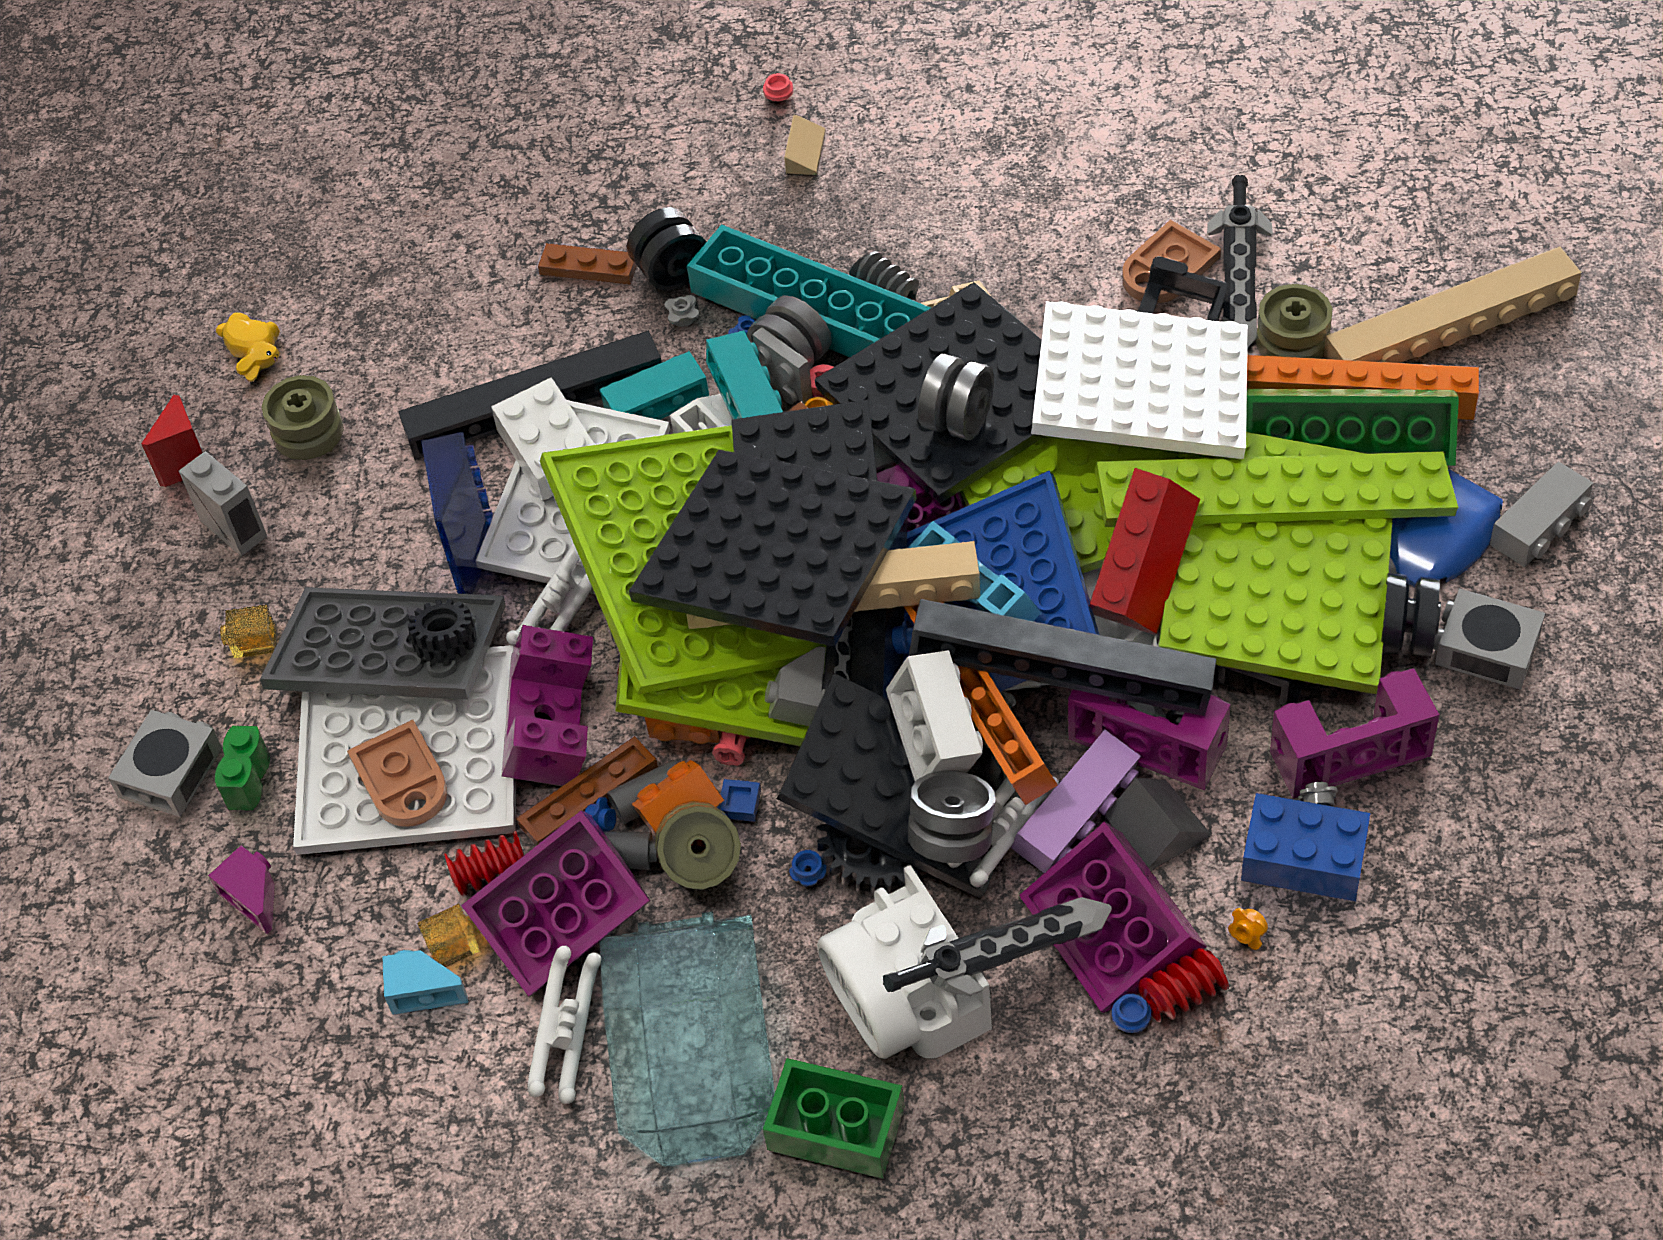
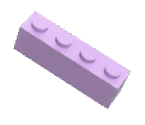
(1076, 802)

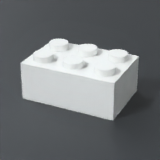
(538, 423)
(933, 715)

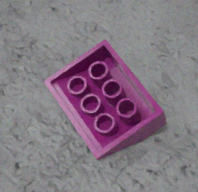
(557, 895)
(1141, 930)

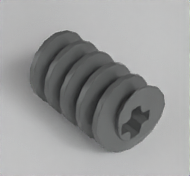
(883, 274)

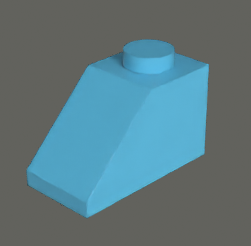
(419, 983)

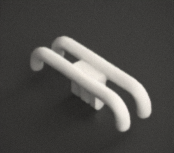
(559, 595)
(1005, 825)
(563, 1025)

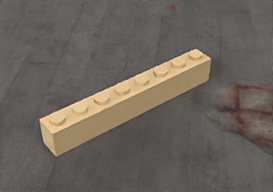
(1459, 311)
(909, 575)

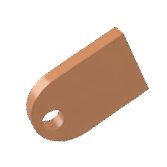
(1170, 242)
(399, 770)

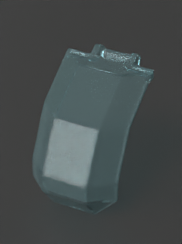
(687, 1037)

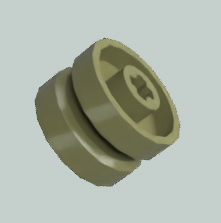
(1293, 322)
(302, 417)
(693, 822)

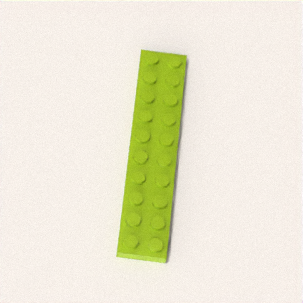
(1295, 486)

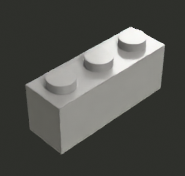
(1542, 514)

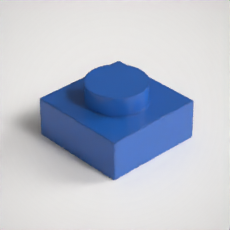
(740, 799)

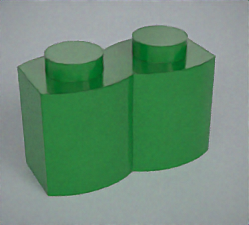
(242, 768)

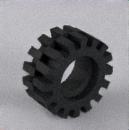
(442, 630)

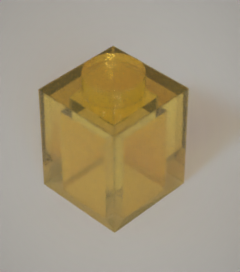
(249, 631)
(450, 935)

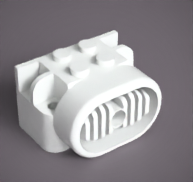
(887, 940)

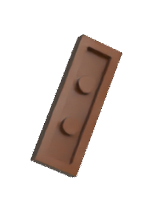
(587, 264)

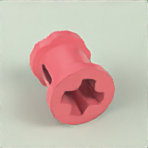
(733, 746)

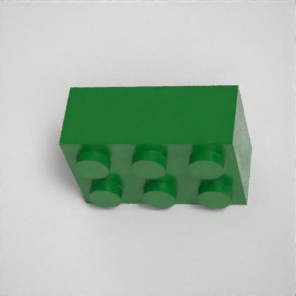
(834, 1118)

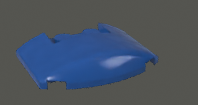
(1446, 544)

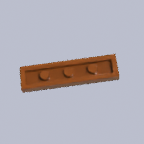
(608, 773)

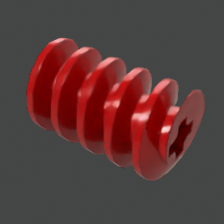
(483, 864)
(1181, 982)

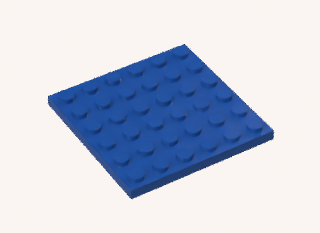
(1031, 544)

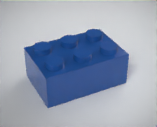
(1305, 847)

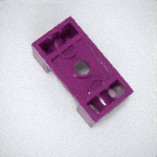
(546, 678)
(1397, 735)
(1179, 751)

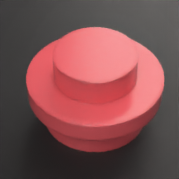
(778, 87)

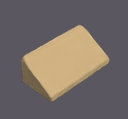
(803, 147)

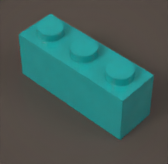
(658, 389)

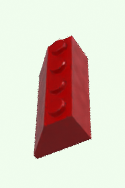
(1144, 552)

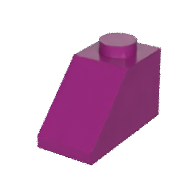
(247, 886)

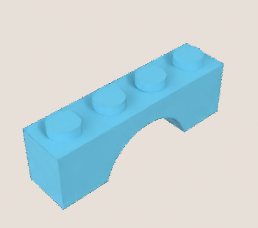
(997, 592)

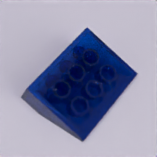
(458, 505)

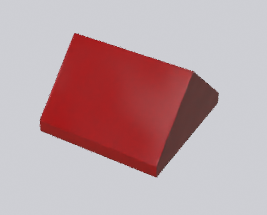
(171, 443)

